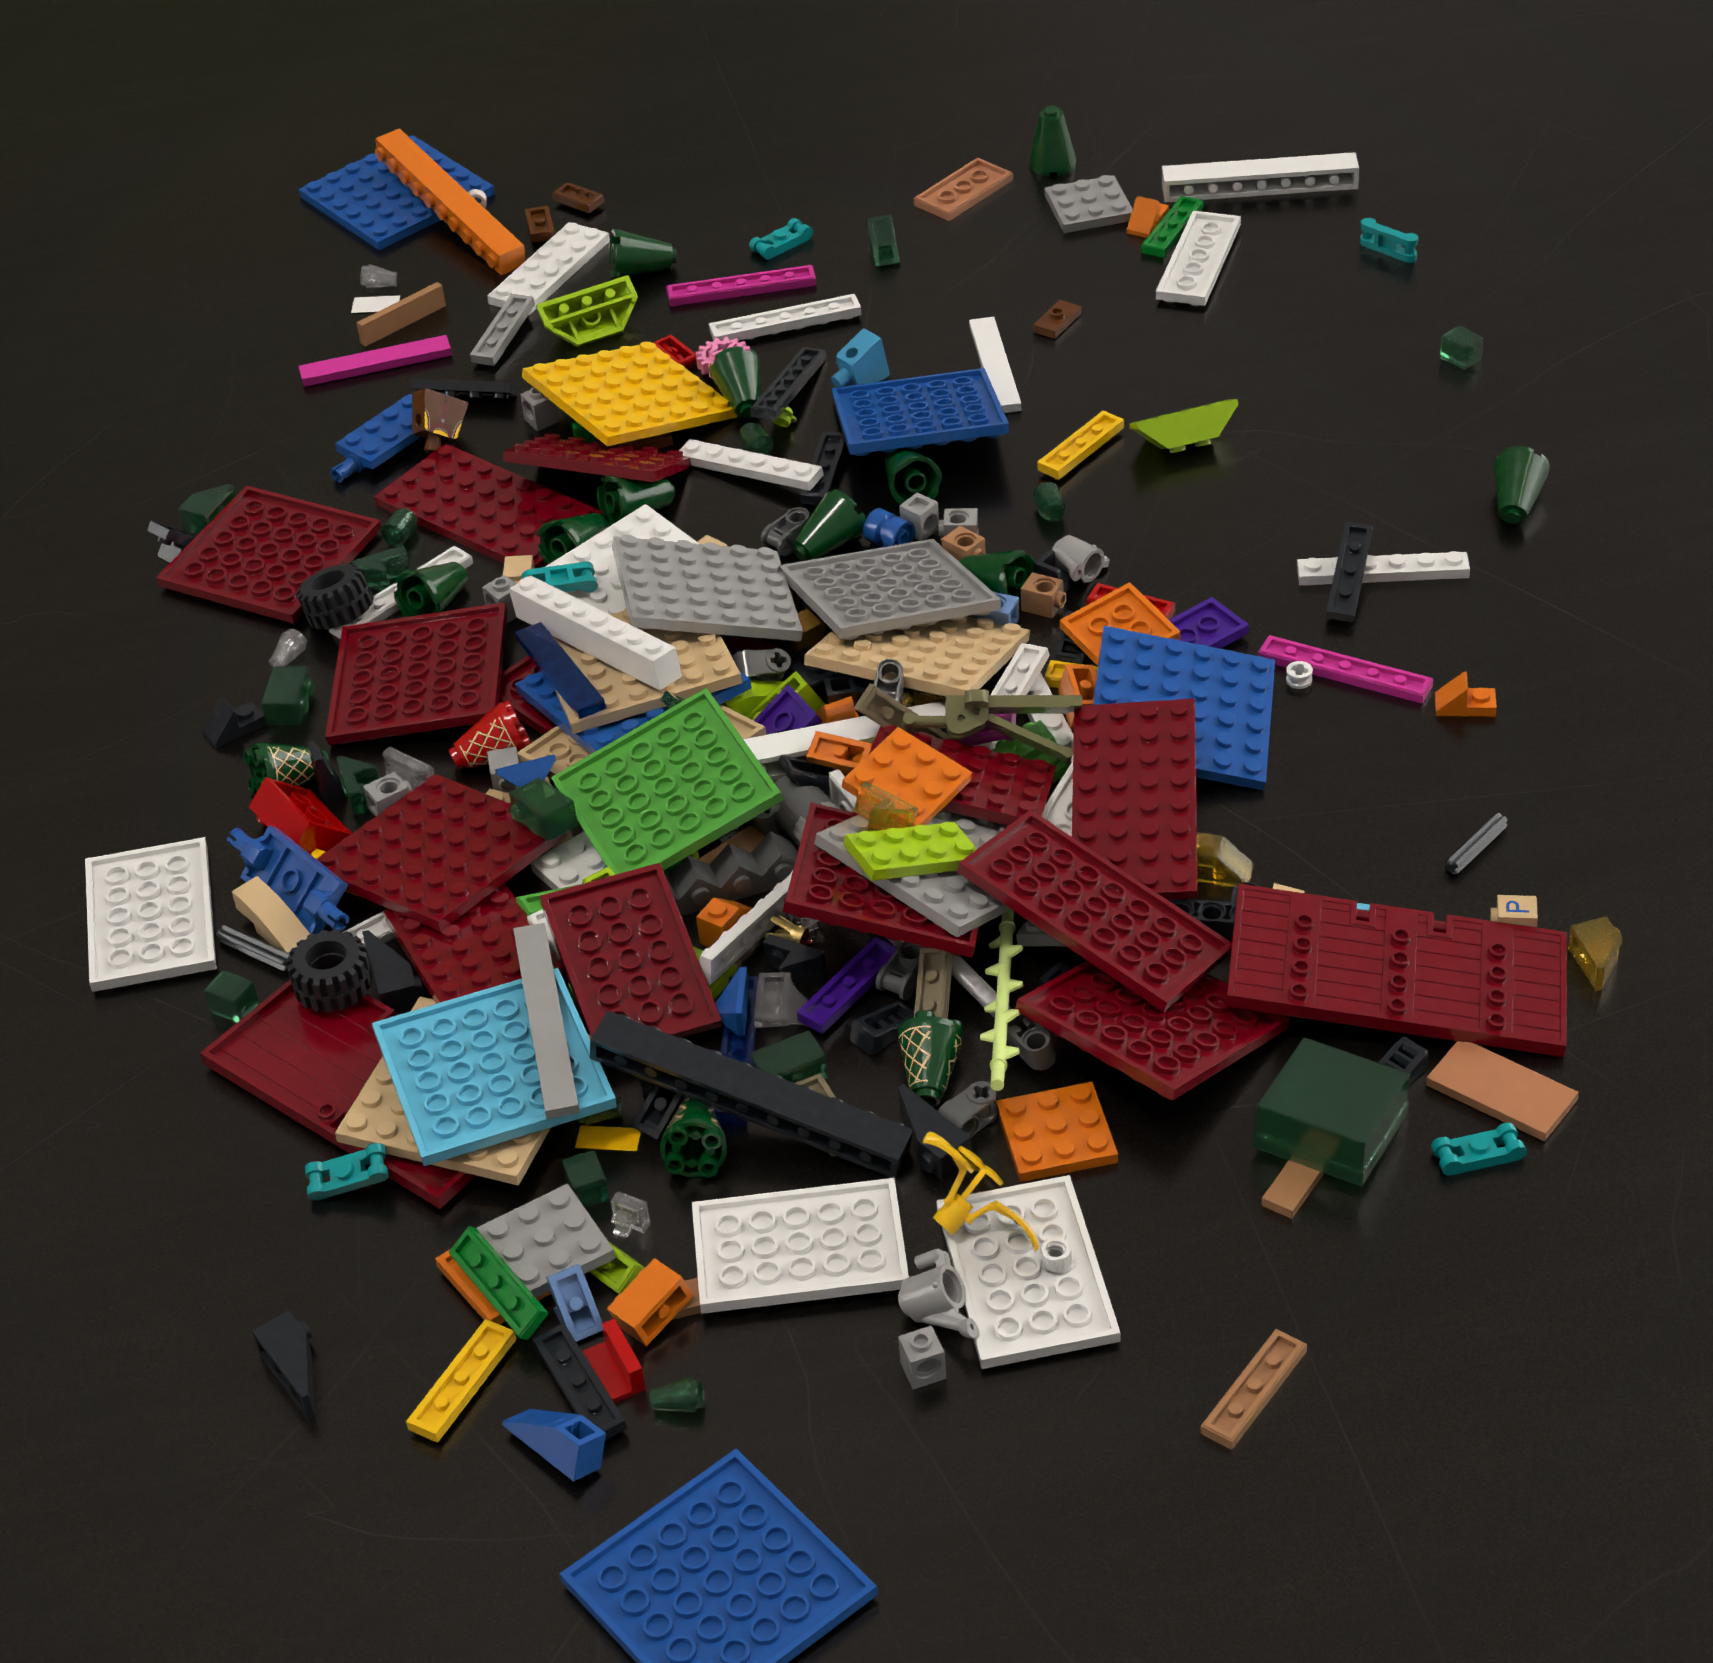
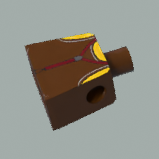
(436, 417)

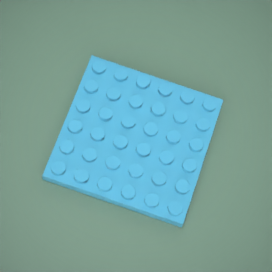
(473, 1073)

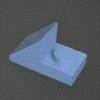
(574, 1302)

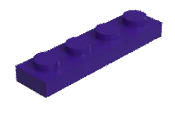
(845, 986)

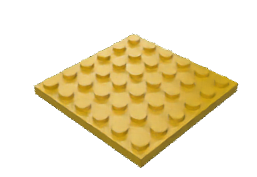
(629, 393)

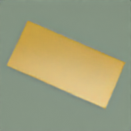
(608, 1138)

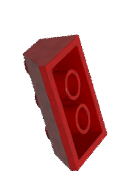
(298, 815)

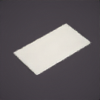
(373, 304)

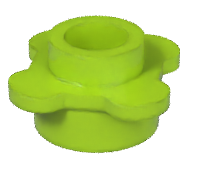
(785, 418)

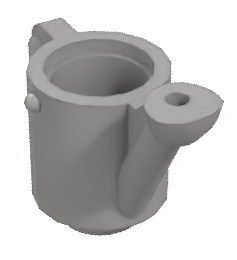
(1079, 558)
(936, 1295)

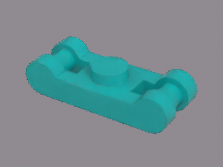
(781, 239)
(1388, 240)
(567, 576)
(1479, 1150)
(347, 1172)

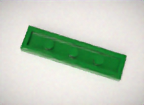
(1171, 227)
(498, 1283)

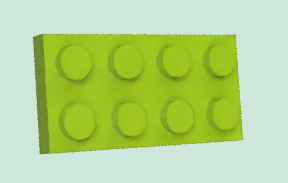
(909, 850)

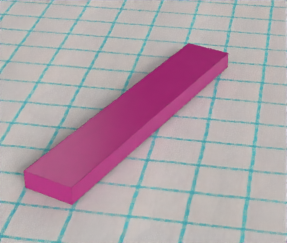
(741, 285)
(375, 360)
(1349, 669)

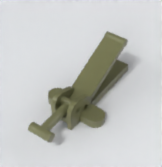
(975, 710)

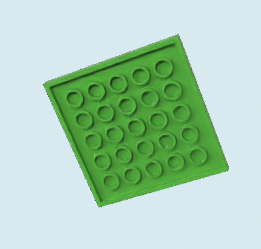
(668, 787)

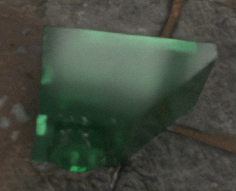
(204, 507)

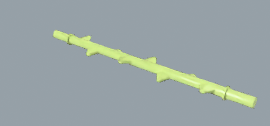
(1000, 1005)

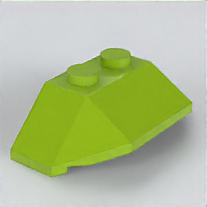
(590, 312)
(1186, 426)

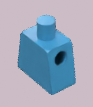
(861, 361)

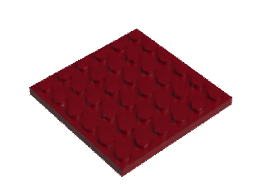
(264, 550)
(417, 673)
(435, 852)
(840, 896)
(1154, 1047)

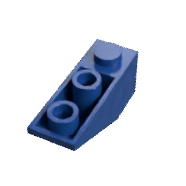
(562, 1439)

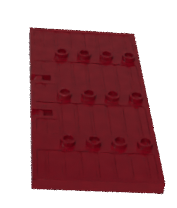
(1399, 970)
(314, 1071)

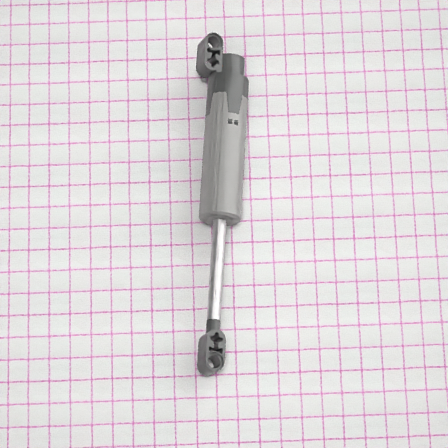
(790, 818)

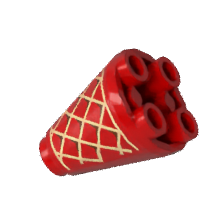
(493, 731)

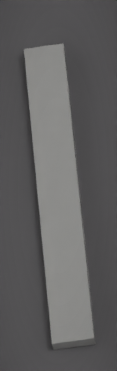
(546, 1021)

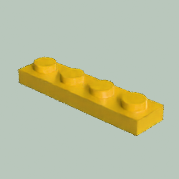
(1080, 445)
(461, 1380)

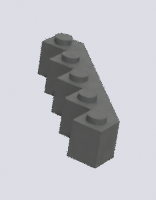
(732, 873)

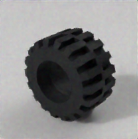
(335, 596)
(329, 970)

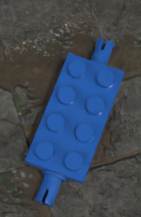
(376, 440)
(294, 876)

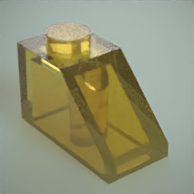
(1221, 861)
(1595, 949)

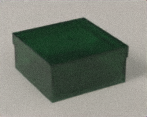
(1332, 1111)

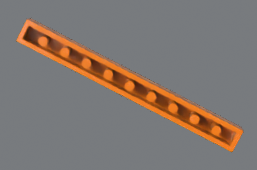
(450, 201)

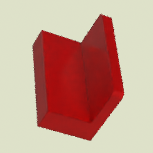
(616, 1364)

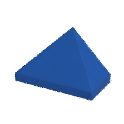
(527, 771)
(734, 1002)

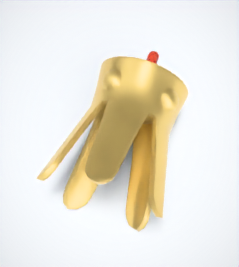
(792, 932)

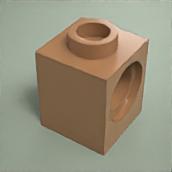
(963, 543)
(1042, 595)

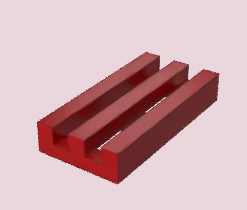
(677, 346)

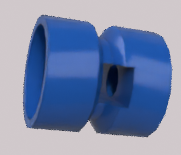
(887, 529)

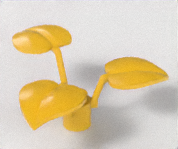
(956, 1208)

